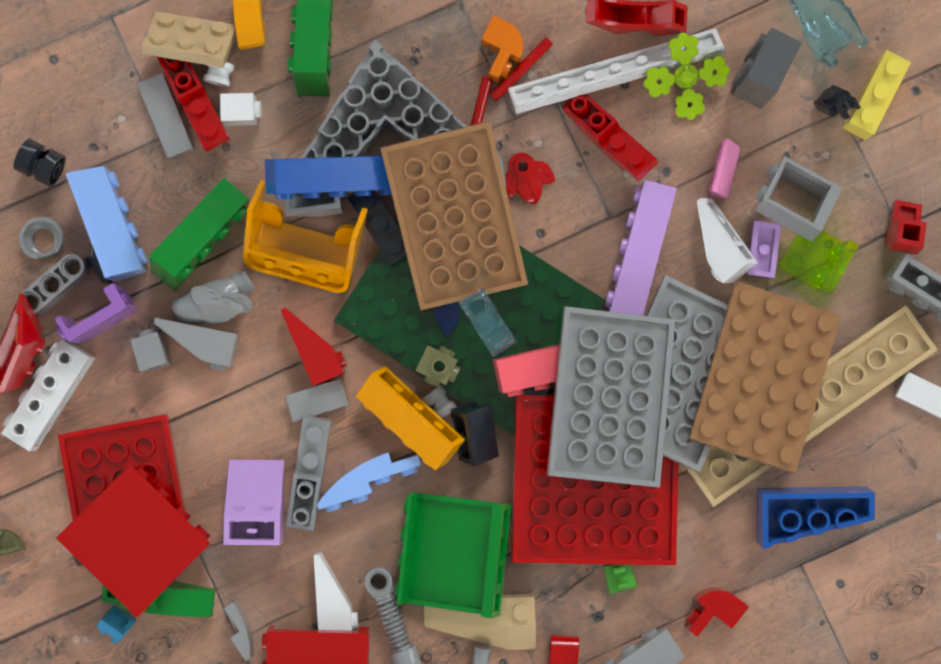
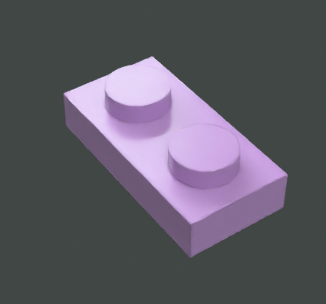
(764, 248)

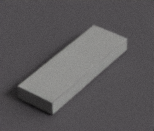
(165, 116)

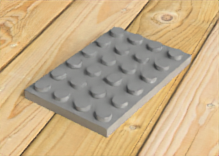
(695, 336)
(611, 397)

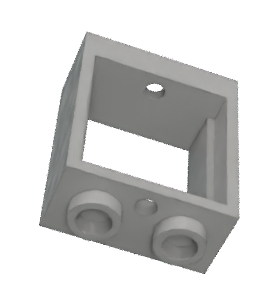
(806, 180)

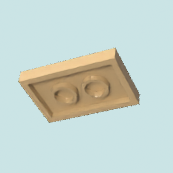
(189, 39)

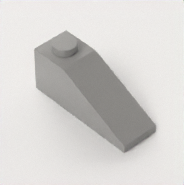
(207, 344)

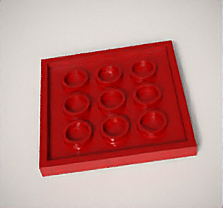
(102, 453)

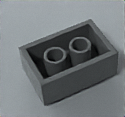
(765, 67)

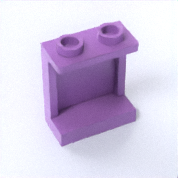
(118, 310)

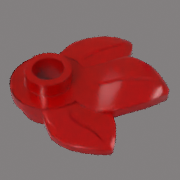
(530, 181)

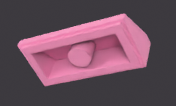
(724, 169)

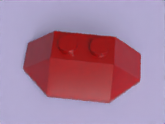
(19, 345)

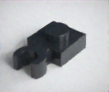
(835, 101)

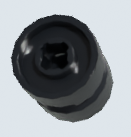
(43, 164)

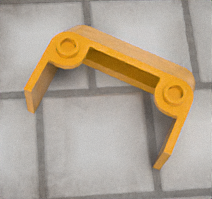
(297, 251)

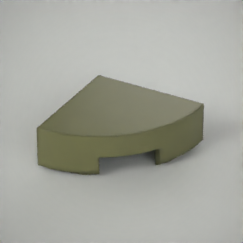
(10, 542)

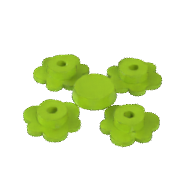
(686, 76)

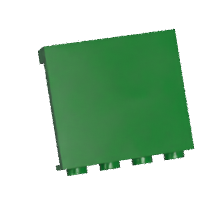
(453, 553)

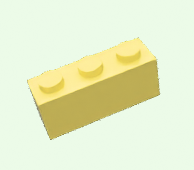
(876, 94)

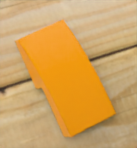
(249, 23)

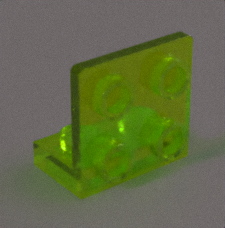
(819, 261)

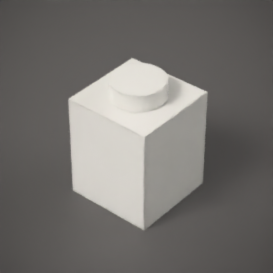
(239, 109)

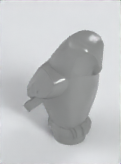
(215, 300)

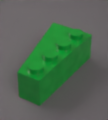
(198, 234)

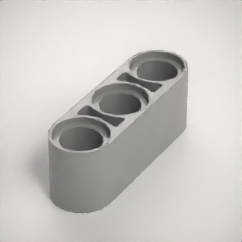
(66, 280)

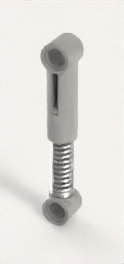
(403, 650)

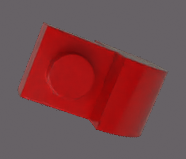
(906, 228)
(718, 603)

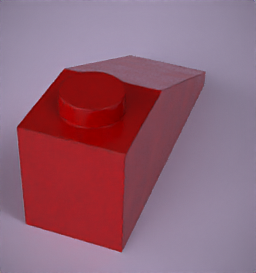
(317, 355)

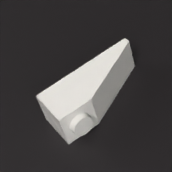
(722, 244)
(333, 605)

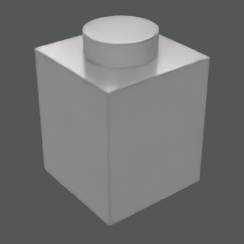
(150, 350)

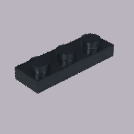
(381, 226)

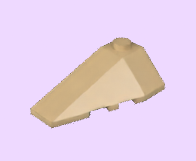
(510, 631)

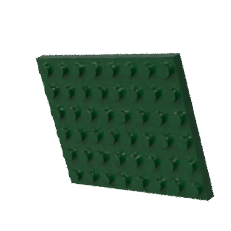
(388, 316)

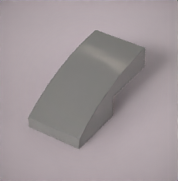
(316, 400)
(243, 638)

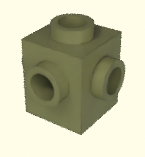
(428, 361)

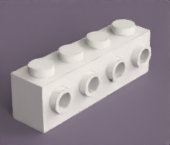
(47, 395)

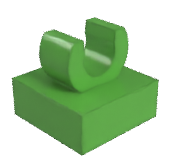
(619, 577)

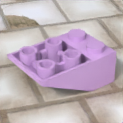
(254, 503)

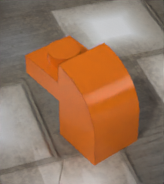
(507, 42)

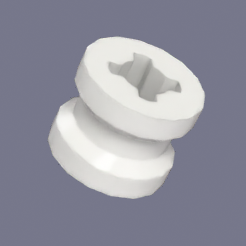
(219, 76)

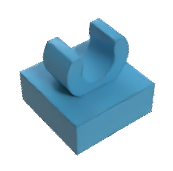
(116, 623)

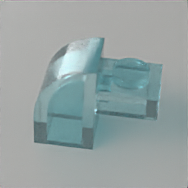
(487, 322)

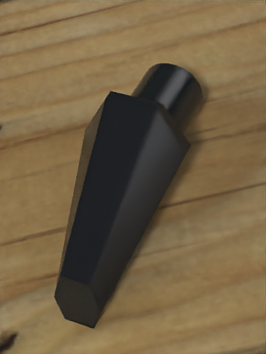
(94, 264)

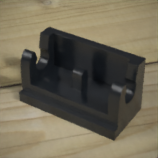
(477, 428)

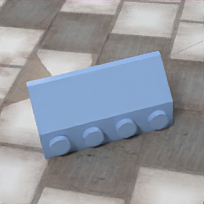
(107, 223)

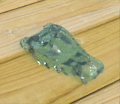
(828, 27)

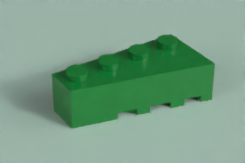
(310, 45)

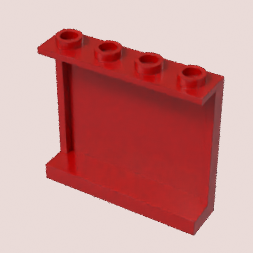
(134, 540)
(316, 646)

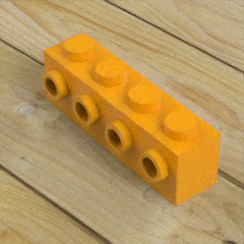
(410, 418)

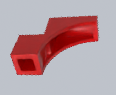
(627, 16)

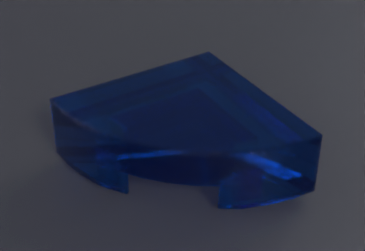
(447, 317)

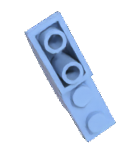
(357, 483)

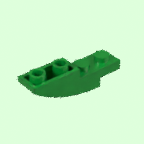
(176, 600)

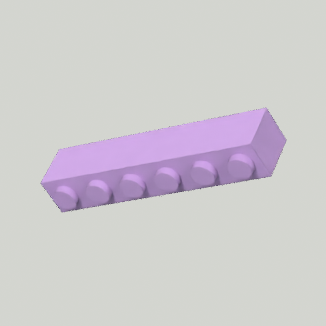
(641, 248)

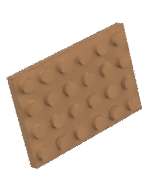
(454, 215)
(764, 377)

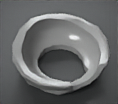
(31, 228)

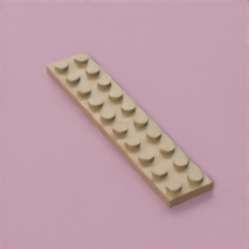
(848, 381)

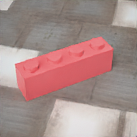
(526, 370)

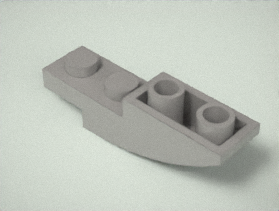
(309, 473)

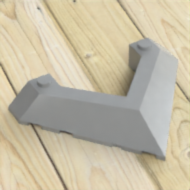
(376, 98)

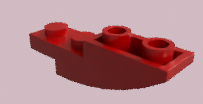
(195, 102)
(609, 136)

